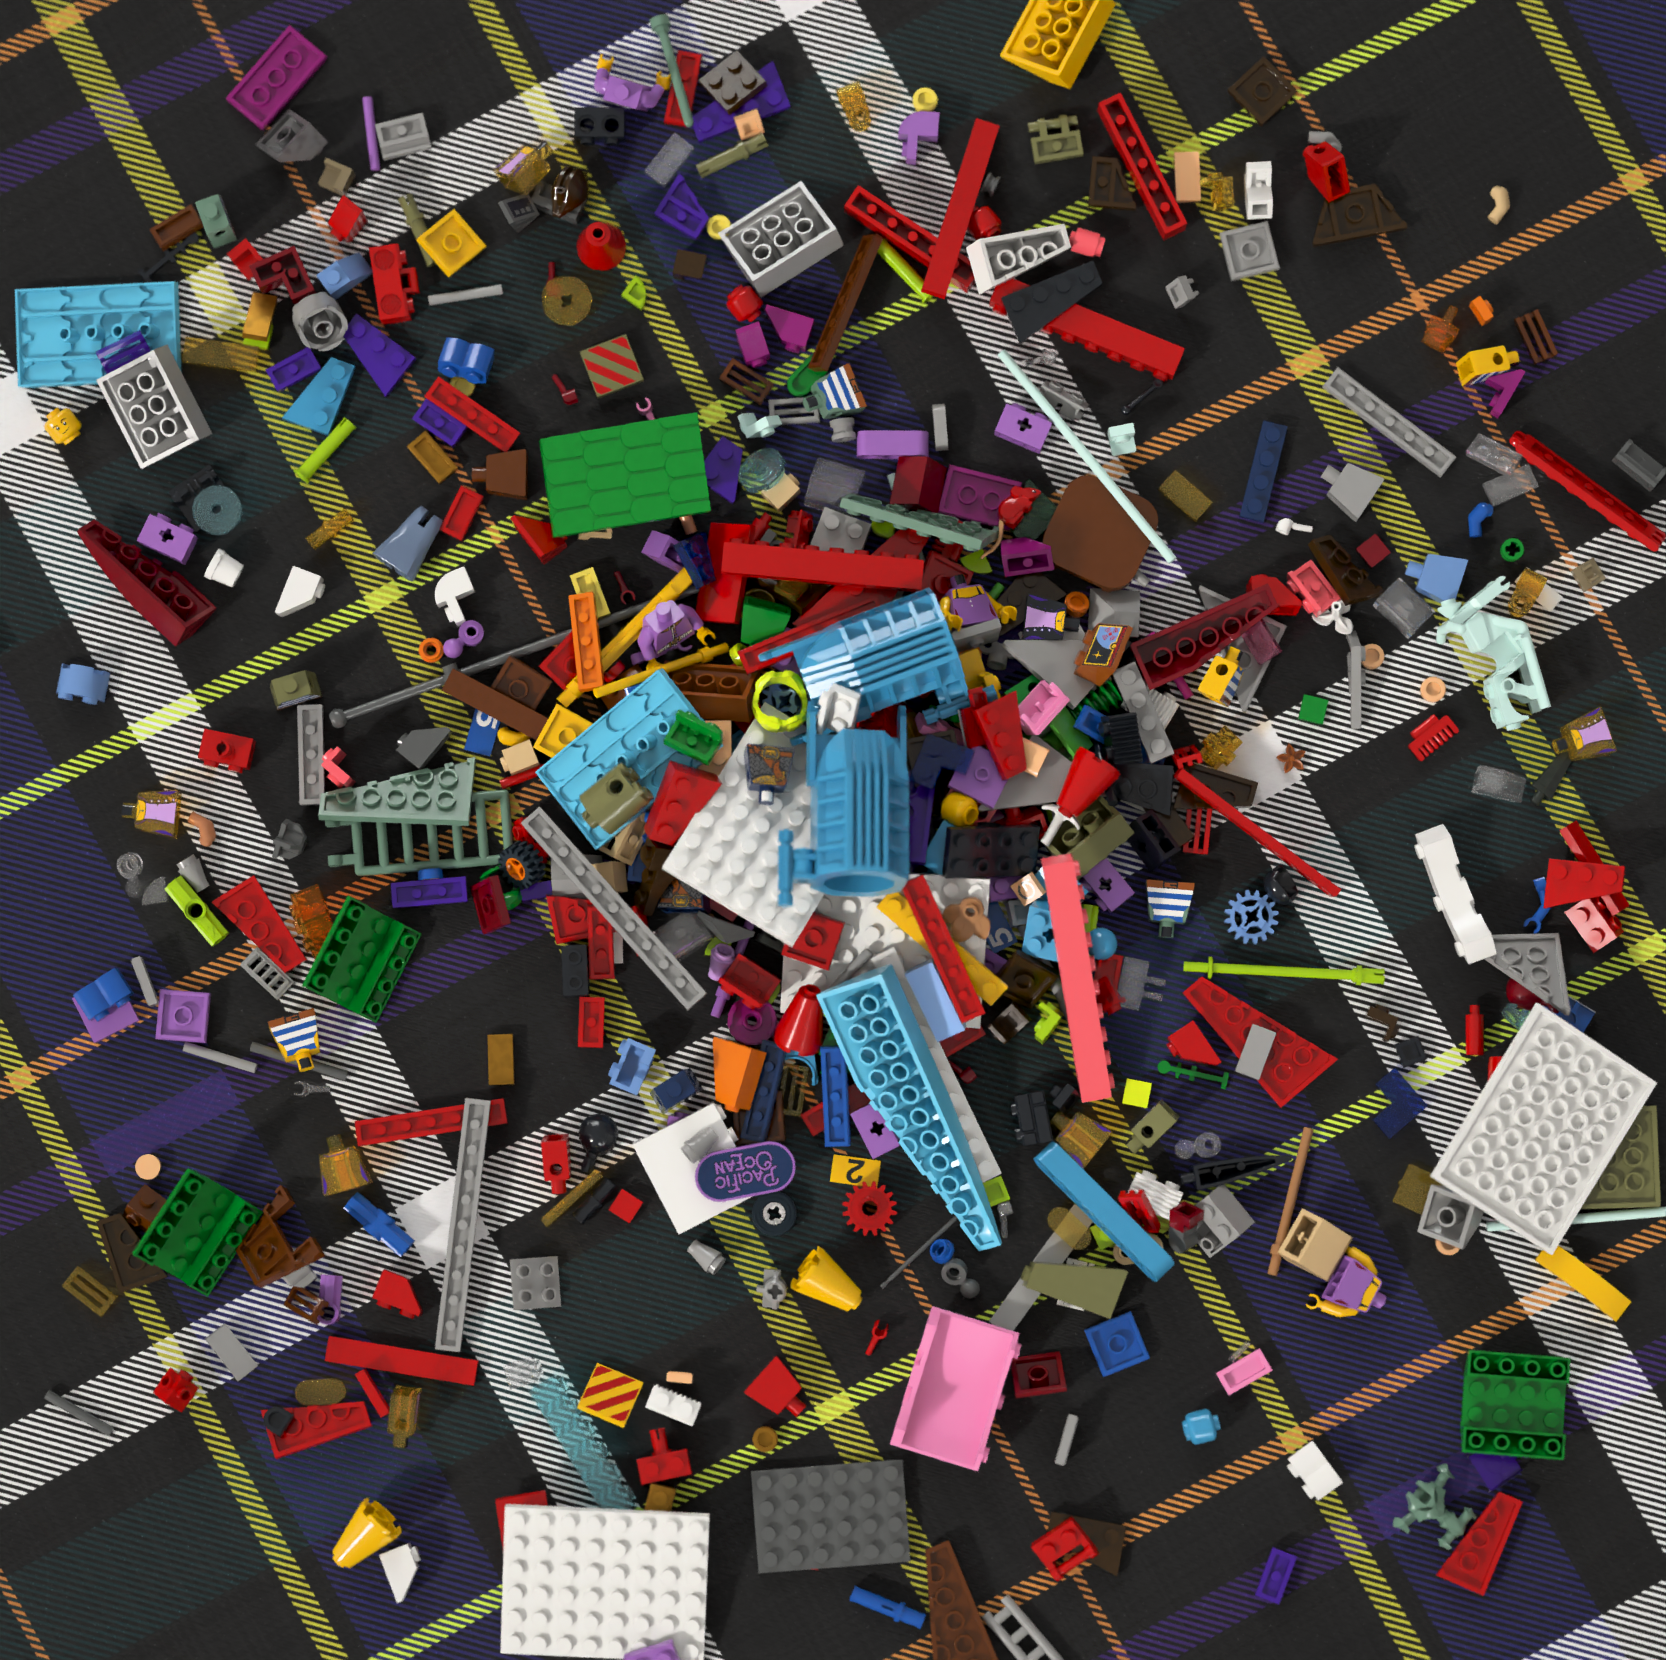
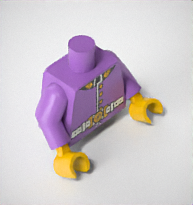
(626, 91)
(667, 628)

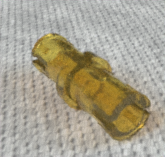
(329, 529)

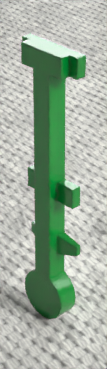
(1164, 1067)

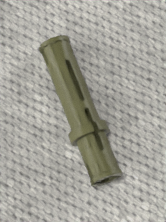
(731, 155)
(416, 222)

